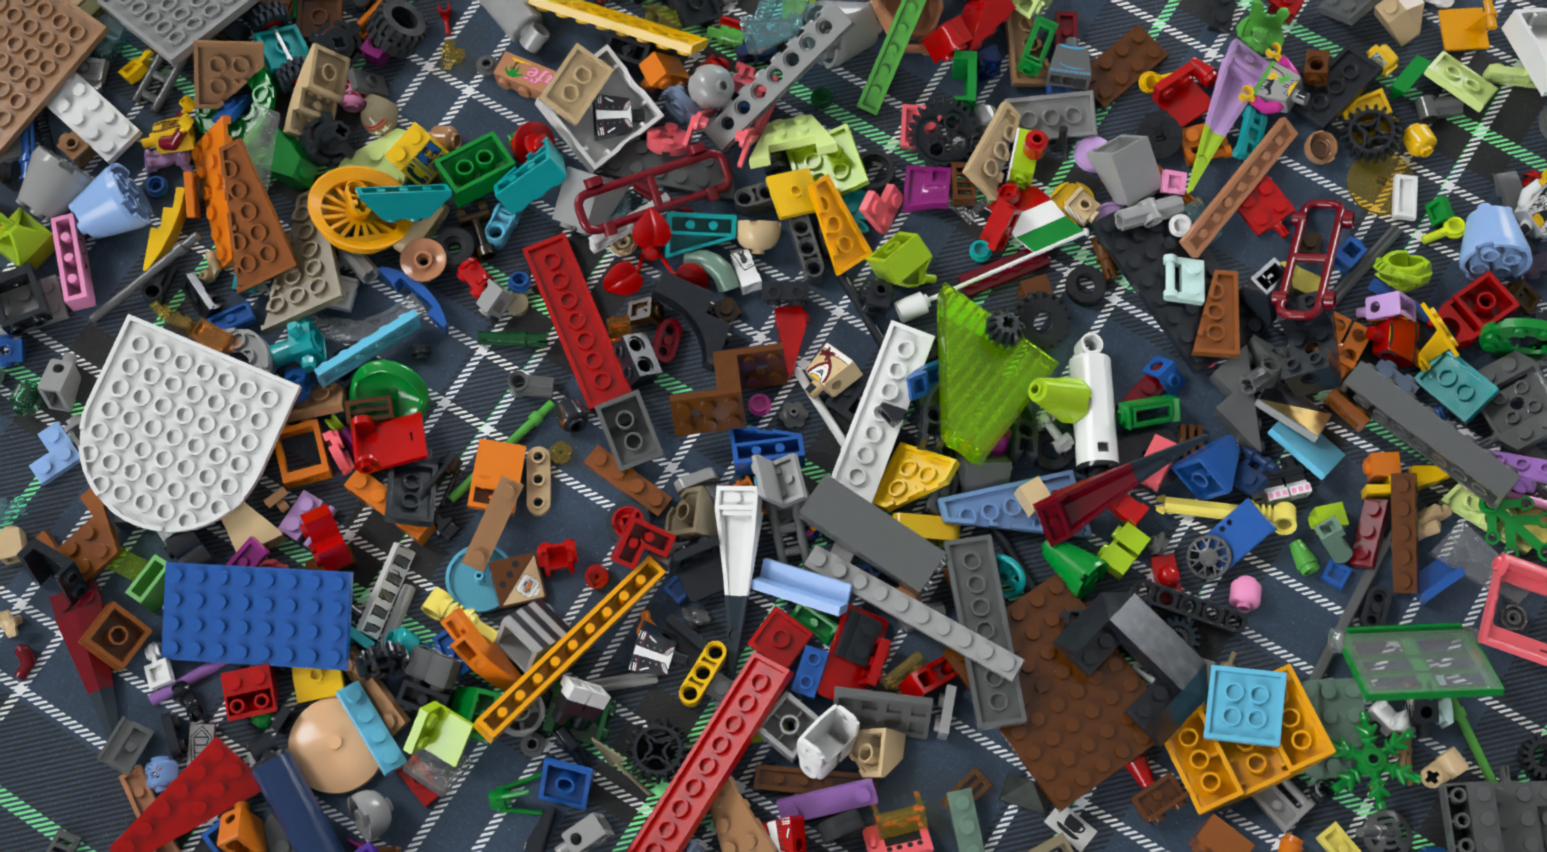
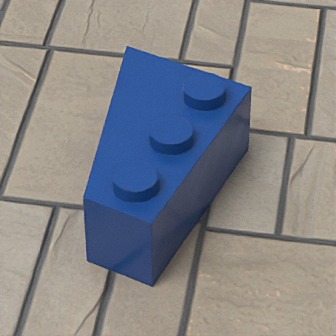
(766, 443)

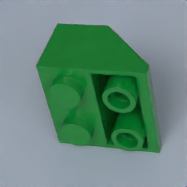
(471, 704)

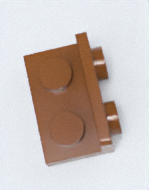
(1340, 404)

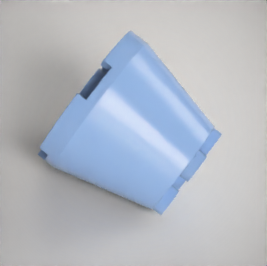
(111, 204)
(1494, 243)

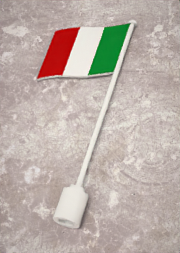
(1038, 228)

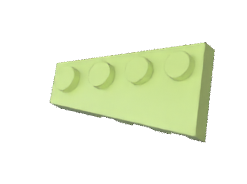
(1466, 505)

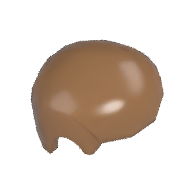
(1320, 147)

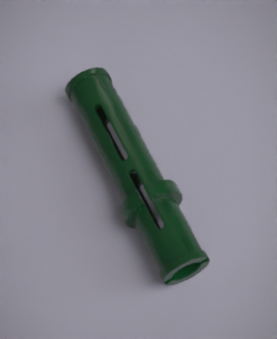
(513, 339)

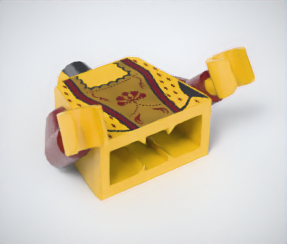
(174, 133)

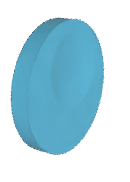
(471, 586)

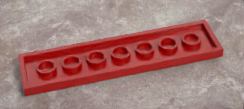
(576, 320)

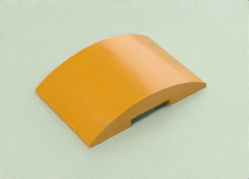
(1230, 772)

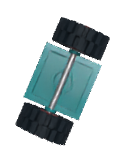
(283, 42)

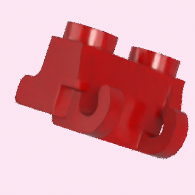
(476, 276)
(557, 556)

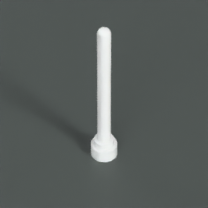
(821, 408)

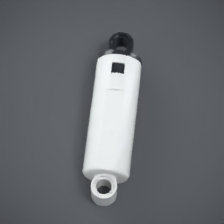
(1096, 433)

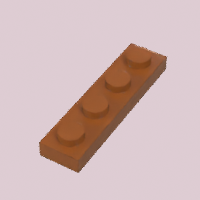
(628, 482)

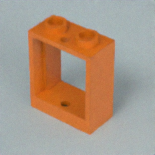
(309, 474)

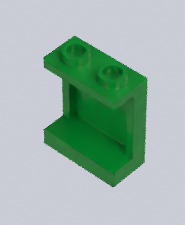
(965, 67)

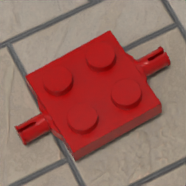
(1266, 208)

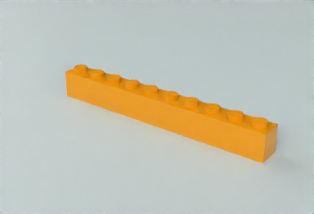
(569, 650)

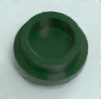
(821, 98)

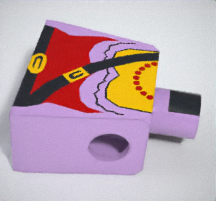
(1387, 306)

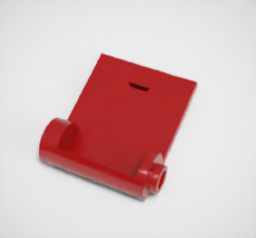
(387, 442)

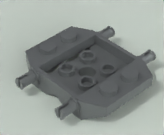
(1511, 427)

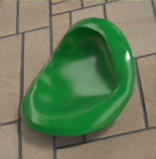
(389, 378)

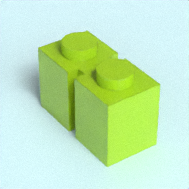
(1124, 549)

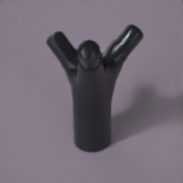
(1062, 142)

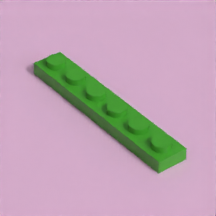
(890, 55)

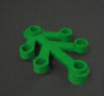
(1513, 525)

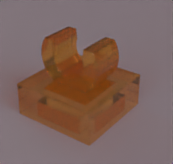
(618, 327)

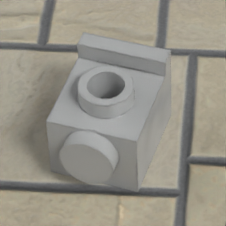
(494, 300)

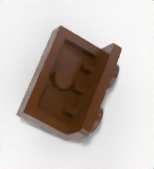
(1159, 798)

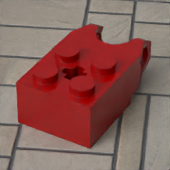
(1467, 312)

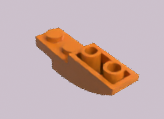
(475, 651)

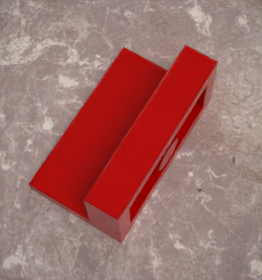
(1000, 225)

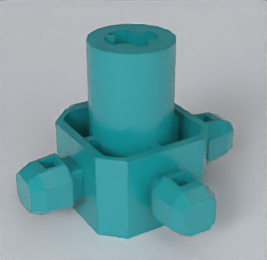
(303, 345)

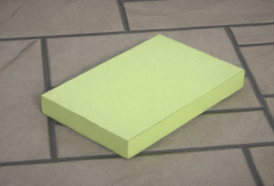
(1460, 81)

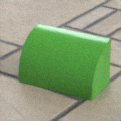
(150, 585)

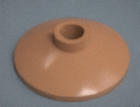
(421, 250)

